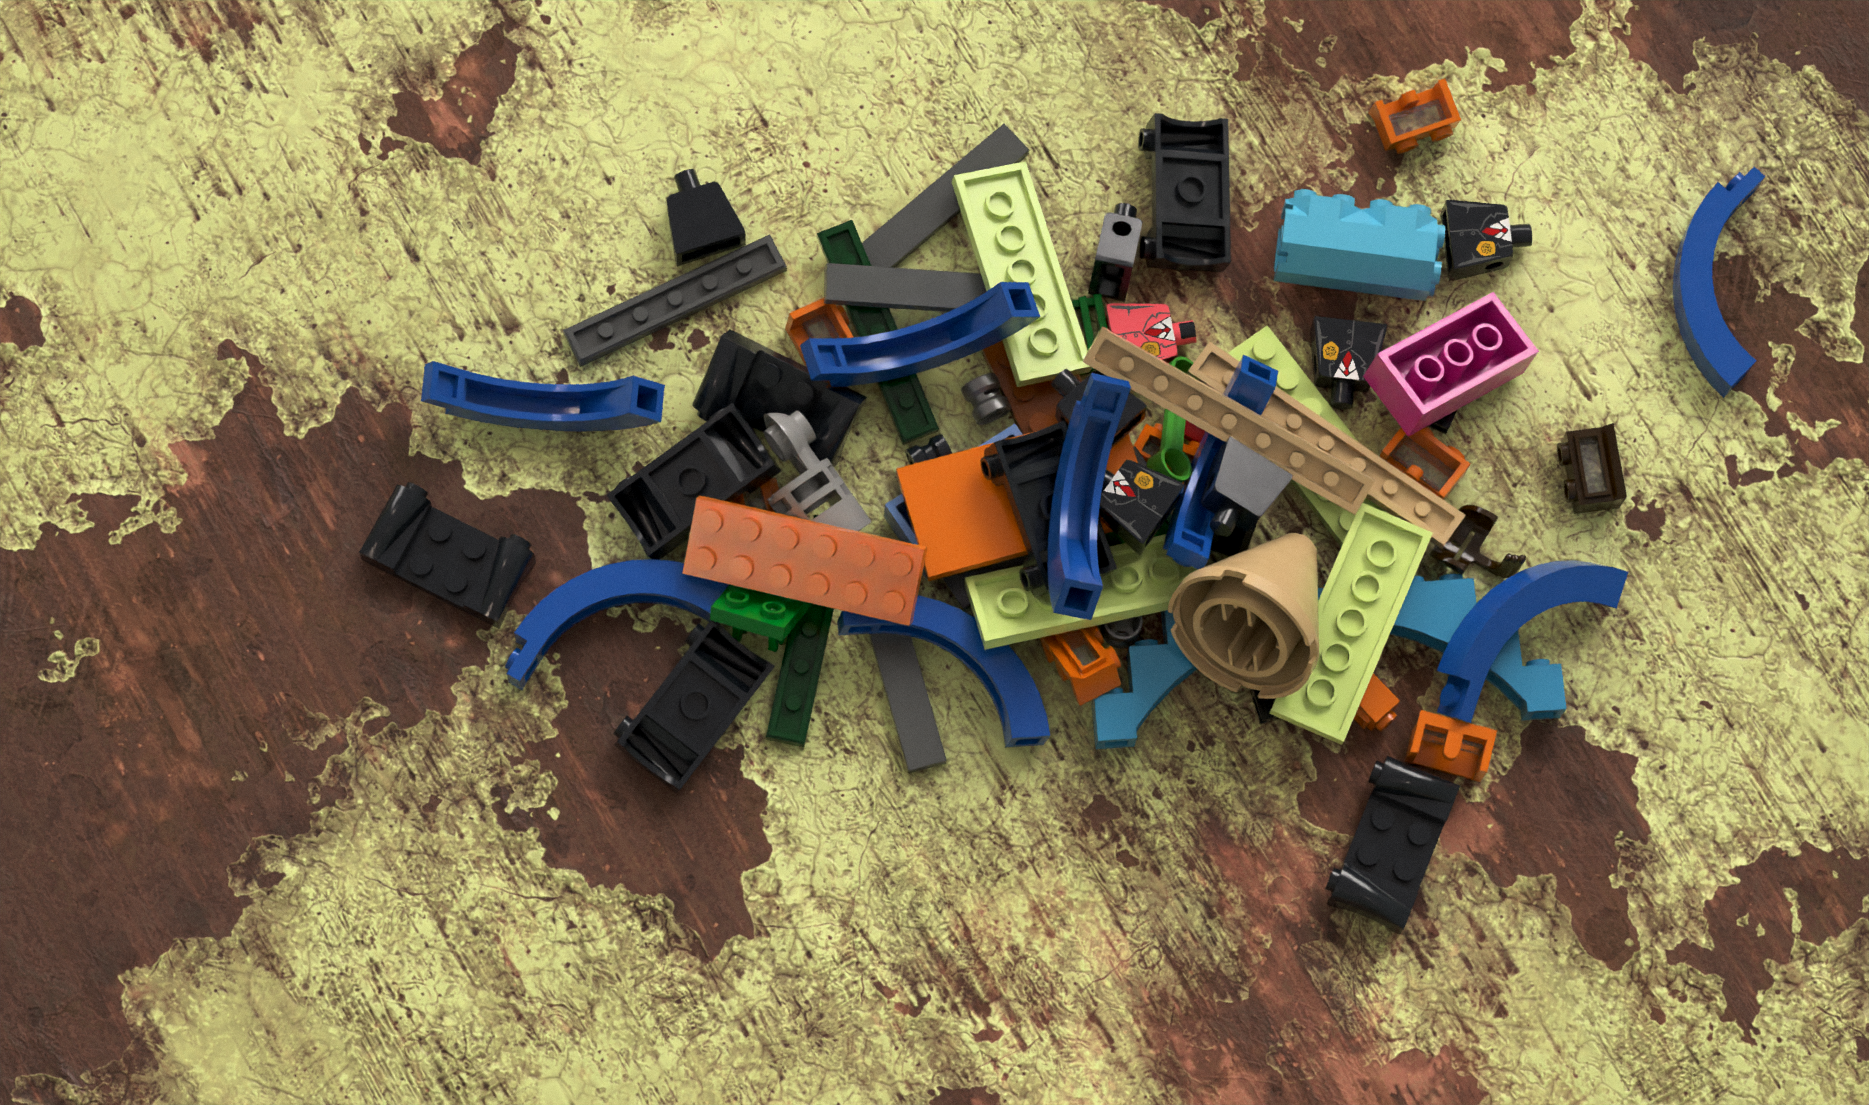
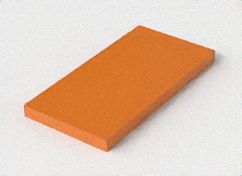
(964, 515)

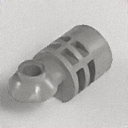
(818, 480)

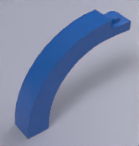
(1695, 305)
(923, 345)
(553, 407)
(1074, 515)
(1189, 529)
(602, 589)
(1505, 611)
(997, 668)

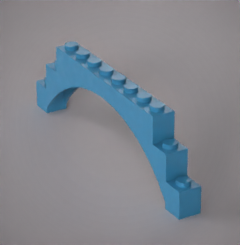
(1426, 616)

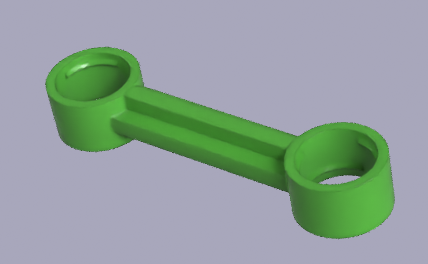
(1173, 439)

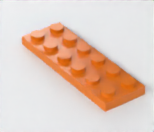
(804, 560)

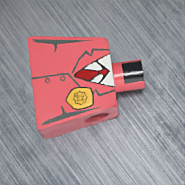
(1150, 328)

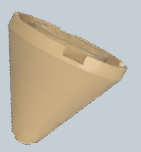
(1253, 617)

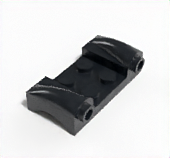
(1188, 194)
(768, 382)
(713, 461)
(1029, 473)
(447, 556)
(692, 705)
(1392, 843)

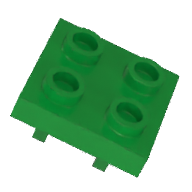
(758, 613)

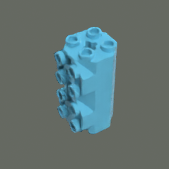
(1357, 249)

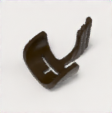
(1480, 522)

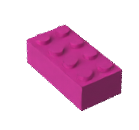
(1450, 363)

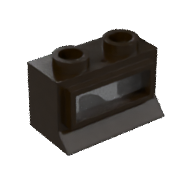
(1592, 469)

